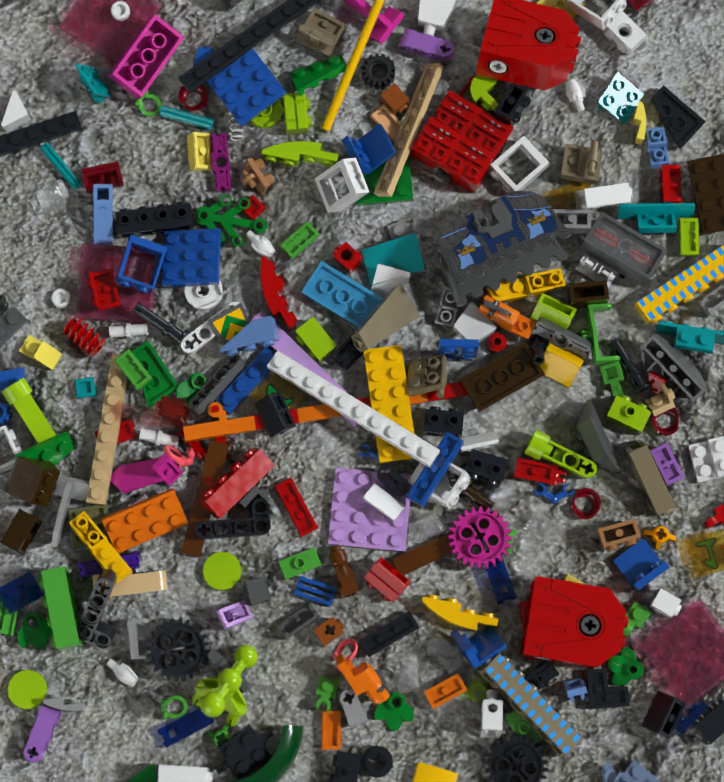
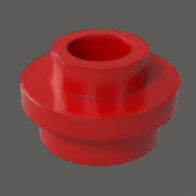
(497, 348)

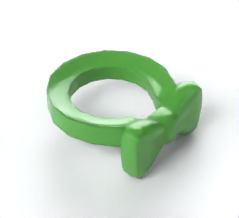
(139, 103)
(164, 703)

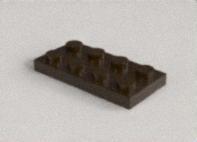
(708, 191)
(501, 377)

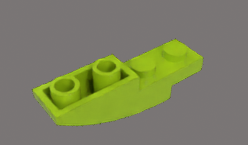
(291, 153)

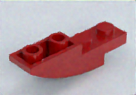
(272, 288)

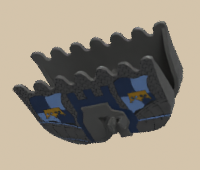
(483, 255)

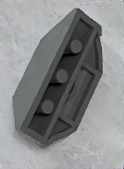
(669, 362)
(594, 440)

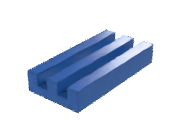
(313, 582)

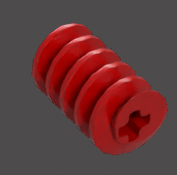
(83, 336)

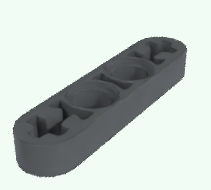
(229, 370)

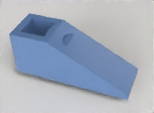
(103, 214)
(256, 333)

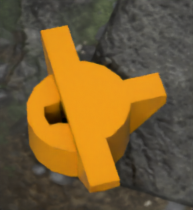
(659, 538)

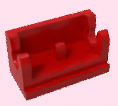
(670, 184)

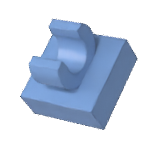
(575, 687)

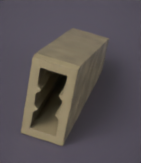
(387, 317)
(649, 477)

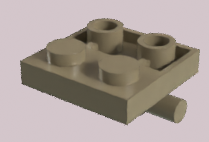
(321, 32)
(582, 163)
(427, 376)

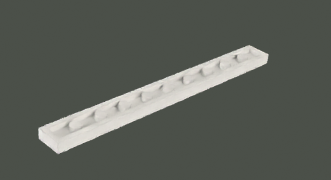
(353, 409)

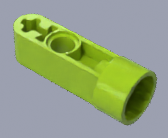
(20, 397)
(541, 447)

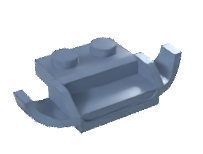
(633, 773)

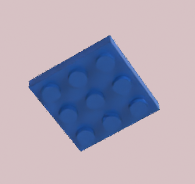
(247, 87)
(192, 257)

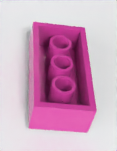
(145, 56)

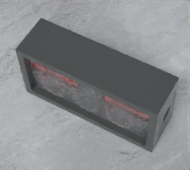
(623, 249)

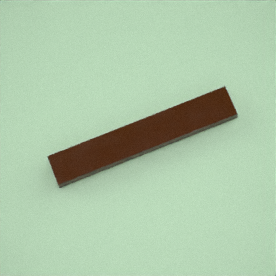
(431, 551)

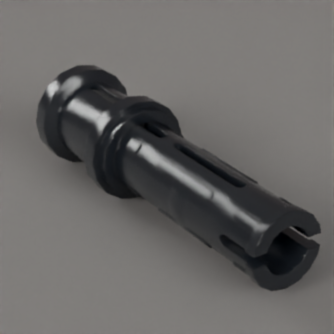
(167, 328)
(633, 374)

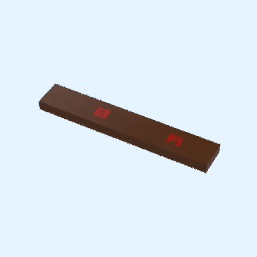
(211, 472)

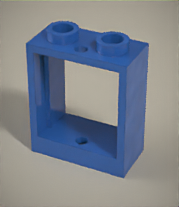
(147, 247)

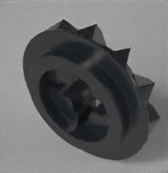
(385, 756)

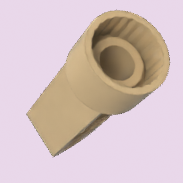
(138, 583)

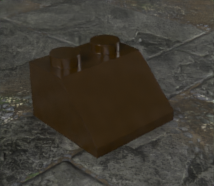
(33, 480)

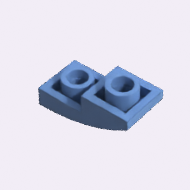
(657, 147)

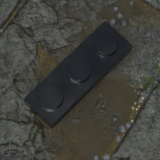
(389, 634)

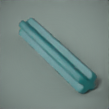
(186, 117)
(60, 165)

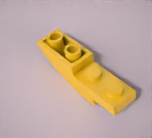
(529, 286)
(99, 546)
(450, 612)

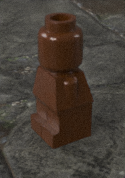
(343, 573)

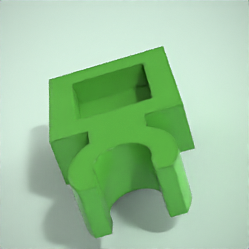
(326, 690)

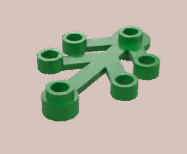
(228, 220)

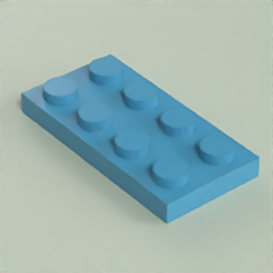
(340, 294)

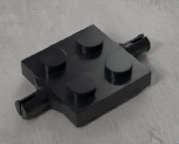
(244, 751)

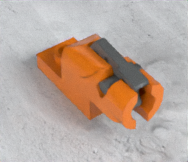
(506, 317)
(364, 679)

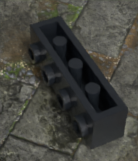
(154, 220)

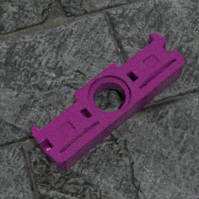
(221, 174)

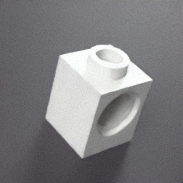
(666, 603)

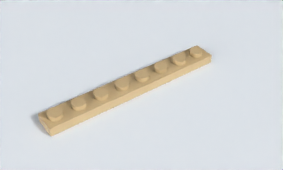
(409, 129)
(107, 435)

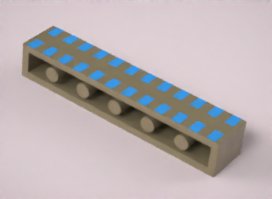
(530, 705)

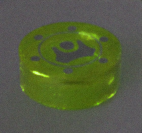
(477, 692)

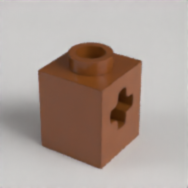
(395, 99)
(321, 629)

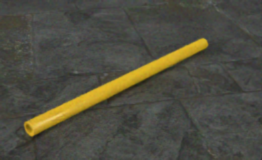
(352, 64)

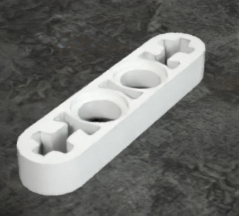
(205, 325)

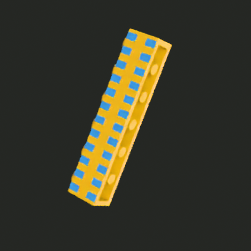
(682, 287)

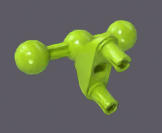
(223, 692)

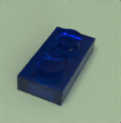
(696, 710)

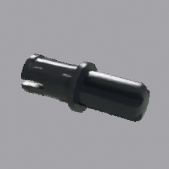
(538, 349)

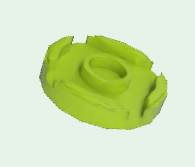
(270, 116)
(222, 571)
(27, 689)

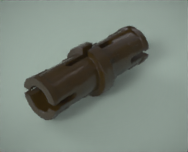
(477, 498)

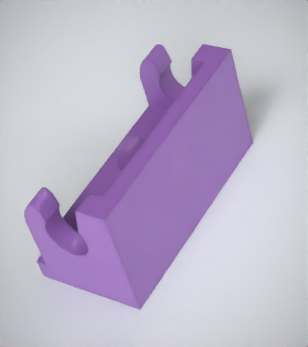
(667, 464)

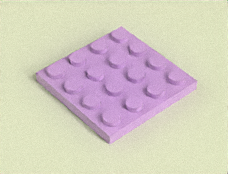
(359, 523)

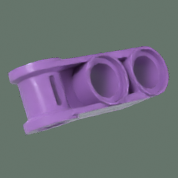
(426, 45)
(42, 732)

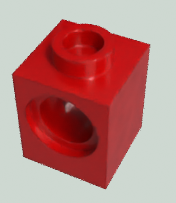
(348, 265)

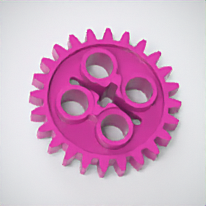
(465, 545)

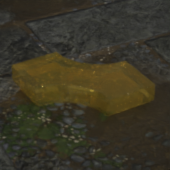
(565, 196)

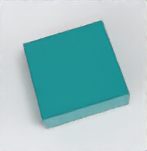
(85, 388)

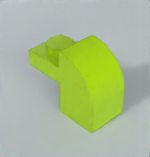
(480, 90)

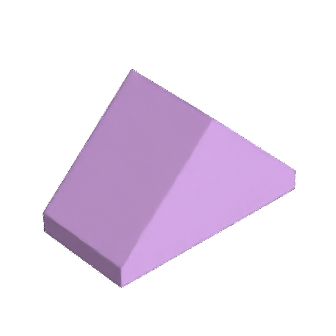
(234, 614)

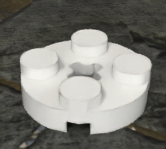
(205, 302)

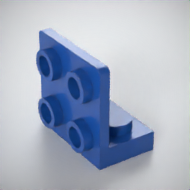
(370, 149)
(640, 565)
(480, 647)

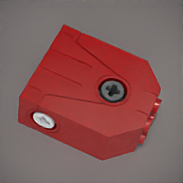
(528, 44)
(558, 618)

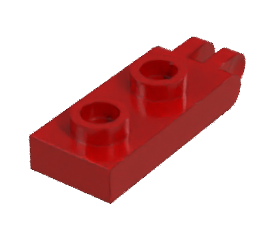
(539, 472)

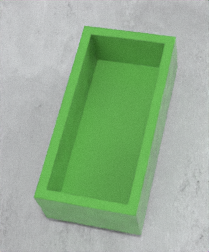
(62, 608)

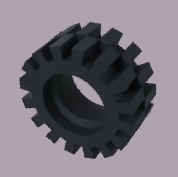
(374, 61)

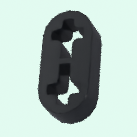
(389, 483)

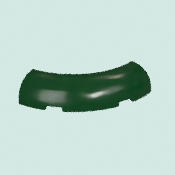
(282, 758)

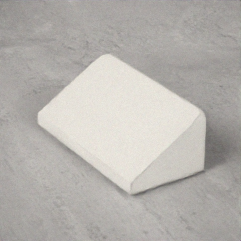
(479, 442)
(384, 502)

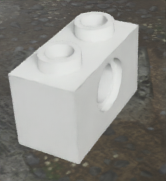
(628, 43)

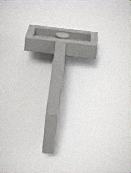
(68, 489)

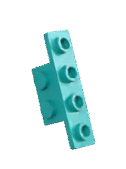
(656, 216)
(691, 337)

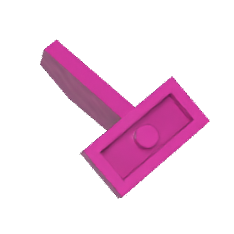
(385, 22)
(145, 473)

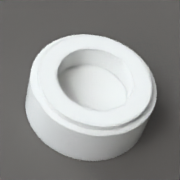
(120, 11)
(61, 298)

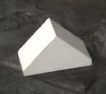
(15, 113)

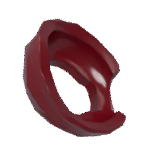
(183, 93)
(666, 431)
(596, 503)

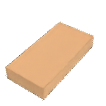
(387, 120)

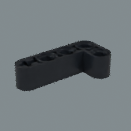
(231, 524)
(92, 621)

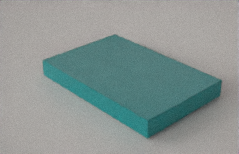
(399, 253)

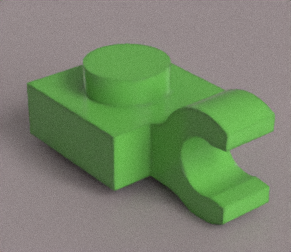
(612, 375)
(637, 616)

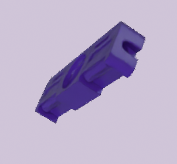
(92, 567)

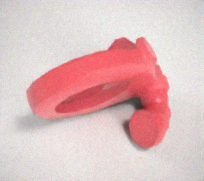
(179, 457)
(341, 646)

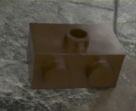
(587, 293)

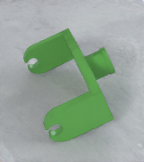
(591, 333)

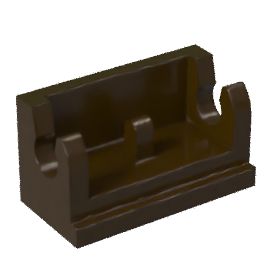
(21, 532)

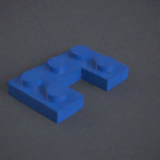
(459, 348)

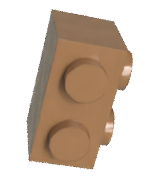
(617, 534)

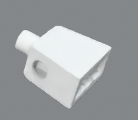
(435, 15)
(473, 325)
(491, 721)

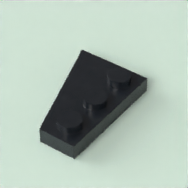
(677, 116)

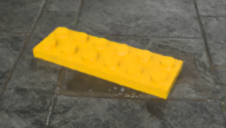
(389, 395)

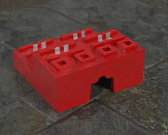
(461, 141)

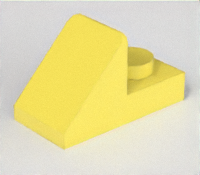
(40, 352)

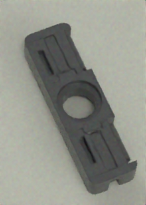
(574, 342)

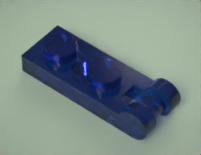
(499, 578)
(185, 727)

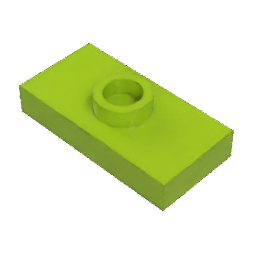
(688, 237)

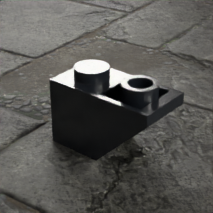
(712, 723)

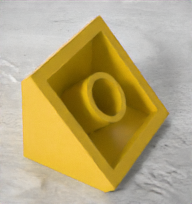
(561, 365)

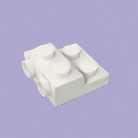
(708, 459)

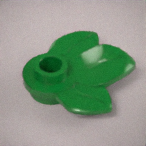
(188, 389)
(35, 635)
(621, 667)
(394, 714)

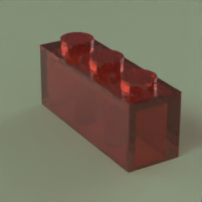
(172, 411)

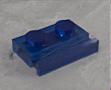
(20, 593)

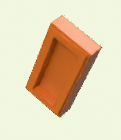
(331, 730)

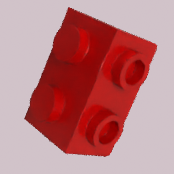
(104, 290)

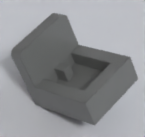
(251, 495)

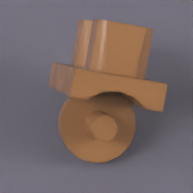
(254, 176)

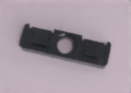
(541, 676)

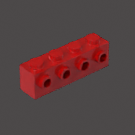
(236, 482)

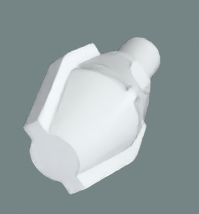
(575, 93)
(260, 244)
(123, 672)

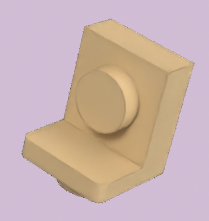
(662, 401)

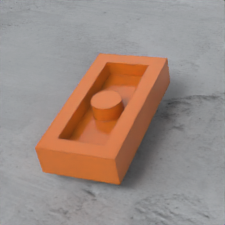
(445, 691)

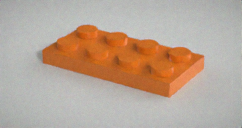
(145, 520)

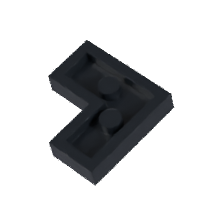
(600, 695)

